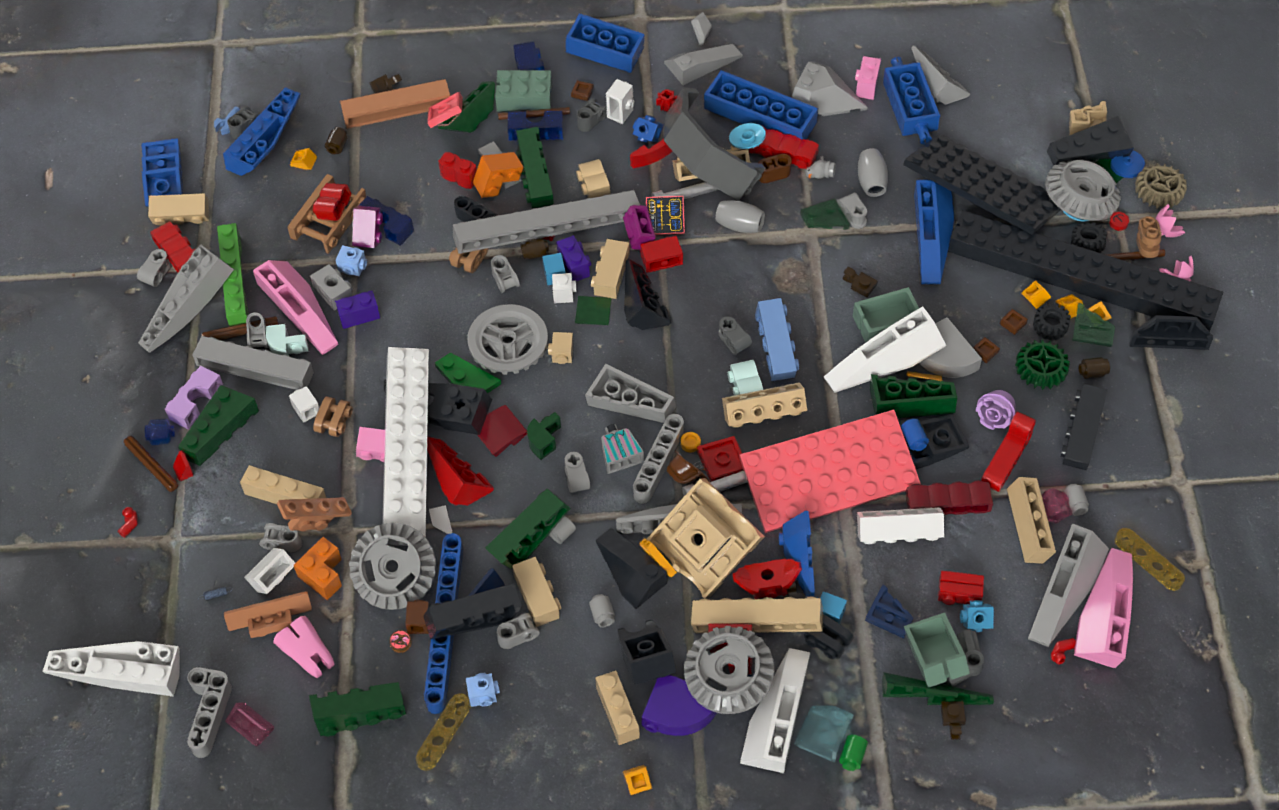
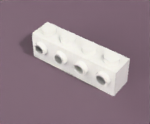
(900, 525)

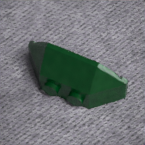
(474, 109)

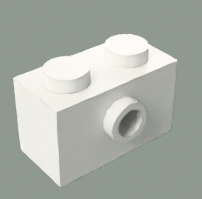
(619, 101)
(270, 570)

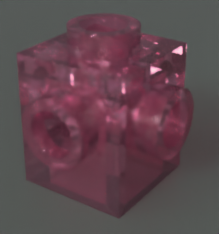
(1056, 505)

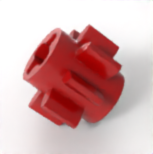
(665, 100)

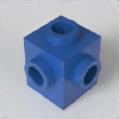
(647, 129)

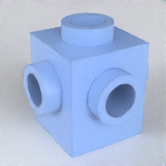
(351, 260)
(482, 689)

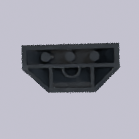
(1173, 333)

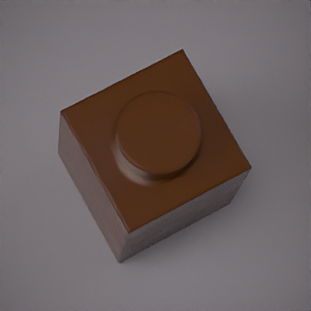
(414, 617)

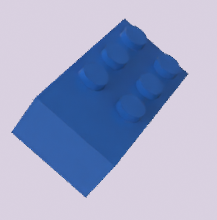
(605, 43)

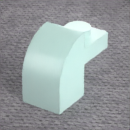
(281, 343)

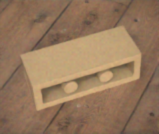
(178, 209)
(610, 268)
(536, 591)
(617, 707)

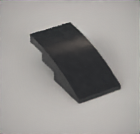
(944, 441)

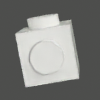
(563, 288)
(304, 404)

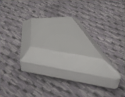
(701, 27)

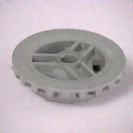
(1064, 189)
(490, 330)
(418, 560)
(741, 690)

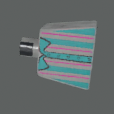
(620, 449)

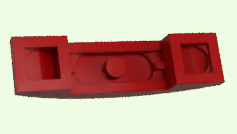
(645, 156)

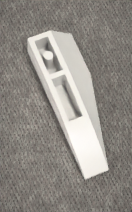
(889, 351)
(120, 666)
(775, 717)

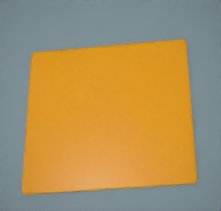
(922, 375)

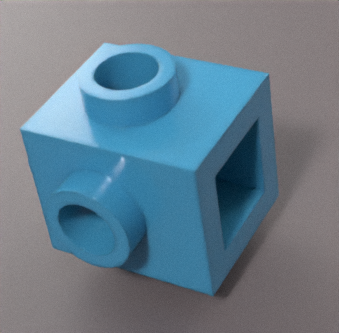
(977, 616)

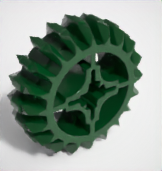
(1042, 364)

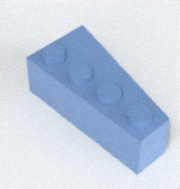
(776, 339)

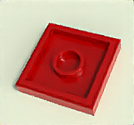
(720, 458)

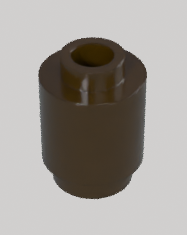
(336, 140)
(534, 248)
(1094, 367)

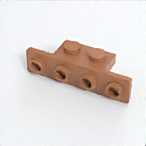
(312, 513)
(268, 615)

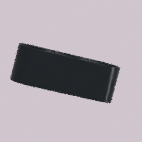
(470, 210)

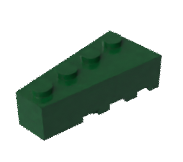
(535, 173)
(216, 423)
(356, 708)

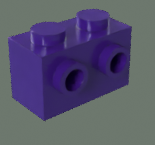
(574, 258)
(357, 309)

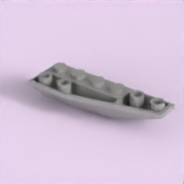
(186, 297)
(648, 520)
(1070, 583)

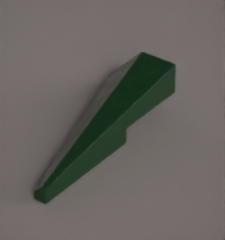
(902, 686)

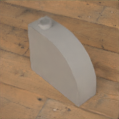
(956, 358)

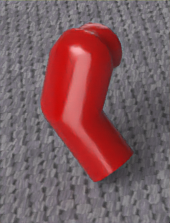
(130, 521)
(1059, 649)

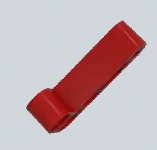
(1009, 451)

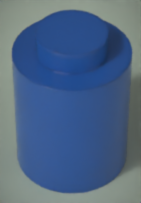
(914, 434)

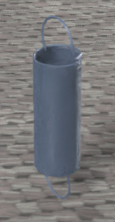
(215, 593)

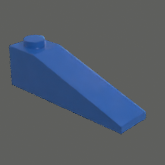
(796, 546)

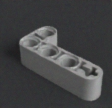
(204, 714)

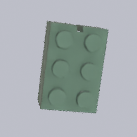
(523, 90)
(883, 311)
(936, 649)

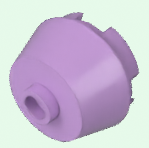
(996, 409)

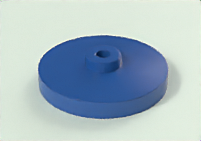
(1128, 166)

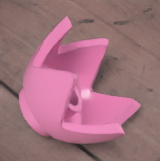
(1166, 223)
(1181, 269)

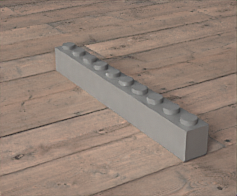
(542, 222)

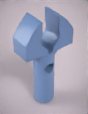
(218, 123)

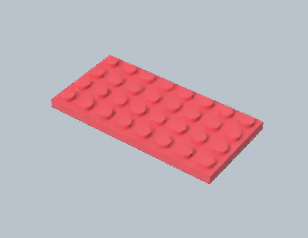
(829, 470)

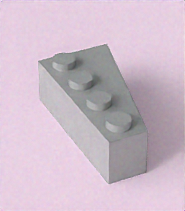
(627, 395)

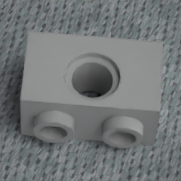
(330, 285)

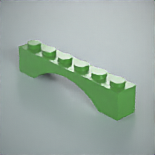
(233, 287)

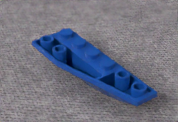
(261, 134)
(934, 228)

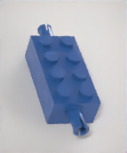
(911, 99)

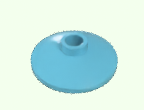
(747, 136)

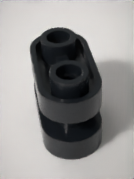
(830, 638)

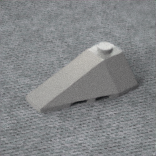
(698, 63)
(939, 81)

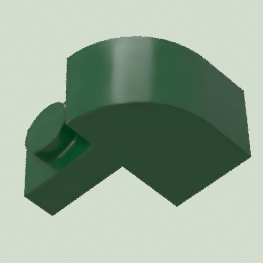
(540, 435)

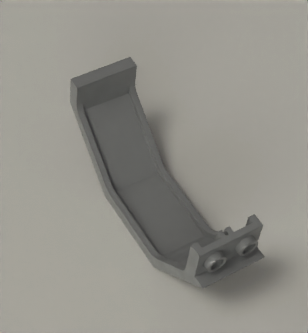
(702, 155)

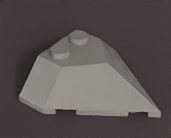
(826, 91)

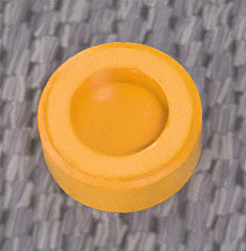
(690, 441)

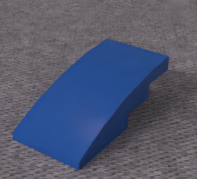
(161, 168)

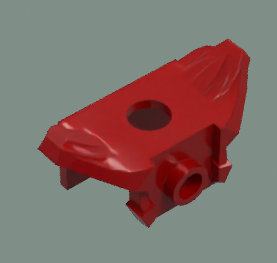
(784, 572)

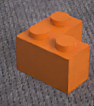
(494, 171)
(316, 568)

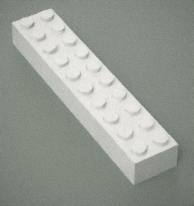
(406, 439)

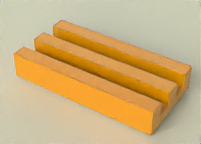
(654, 553)

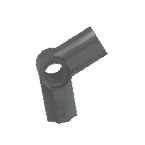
(970, 646)

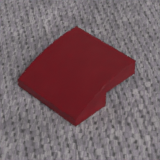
(501, 430)

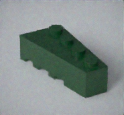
(912, 397)
(528, 530)

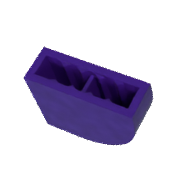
(674, 709)

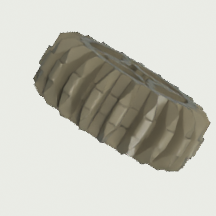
(1162, 180)

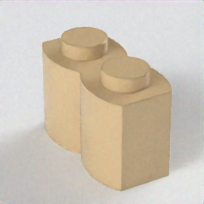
(593, 179)

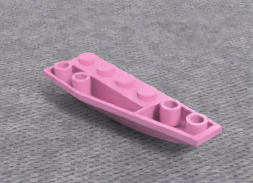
(296, 301)
(1107, 613)

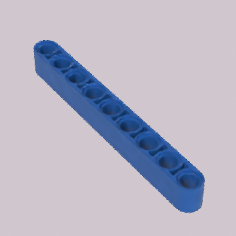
(444, 649)

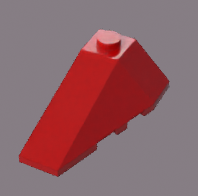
(455, 476)

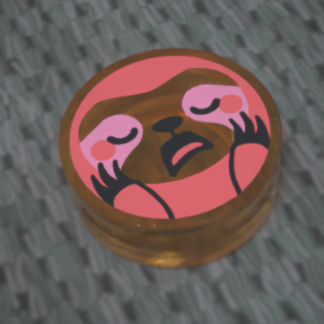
(400, 641)

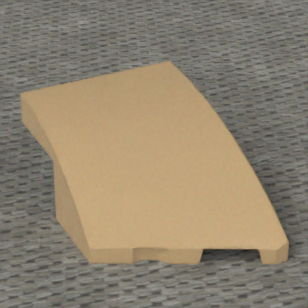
(1087, 117)

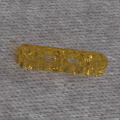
(1152, 556)
(445, 732)

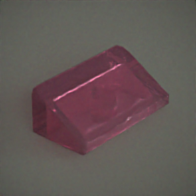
(249, 723)

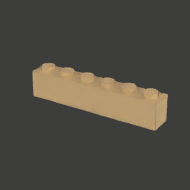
(763, 614)

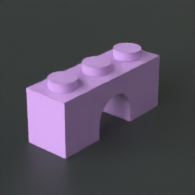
(201, 384)

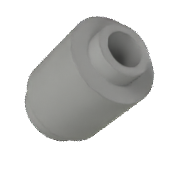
(1077, 499)
(602, 610)

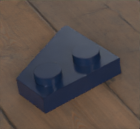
(888, 613)

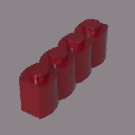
(953, 498)

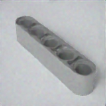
(658, 466)

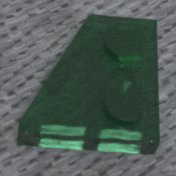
(824, 215)

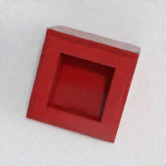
(182, 467)

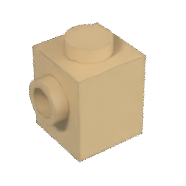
(561, 347)

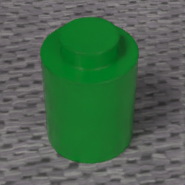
(853, 752)

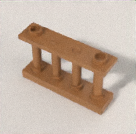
(299, 224)

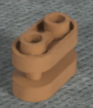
(1149, 237)
(470, 259)
(338, 422)

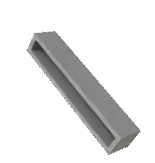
(253, 363)

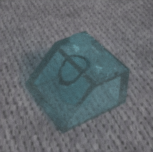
(824, 731)

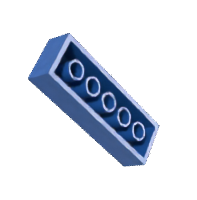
(755, 104)

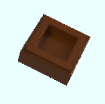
(582, 90)
(1013, 321)
(986, 349)

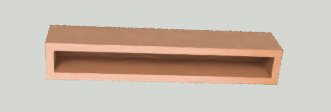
(393, 103)

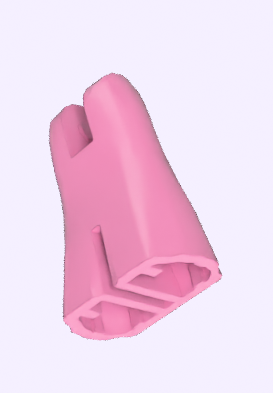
(304, 646)

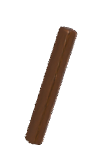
(237, 330)
(150, 463)

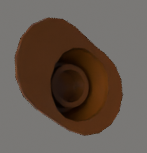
(683, 471)

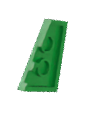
(464, 373)

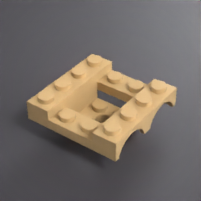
(717, 520)

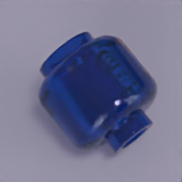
(159, 432)

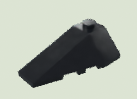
(641, 301)
(632, 569)

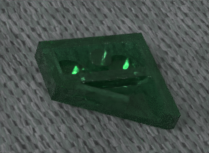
(1092, 328)

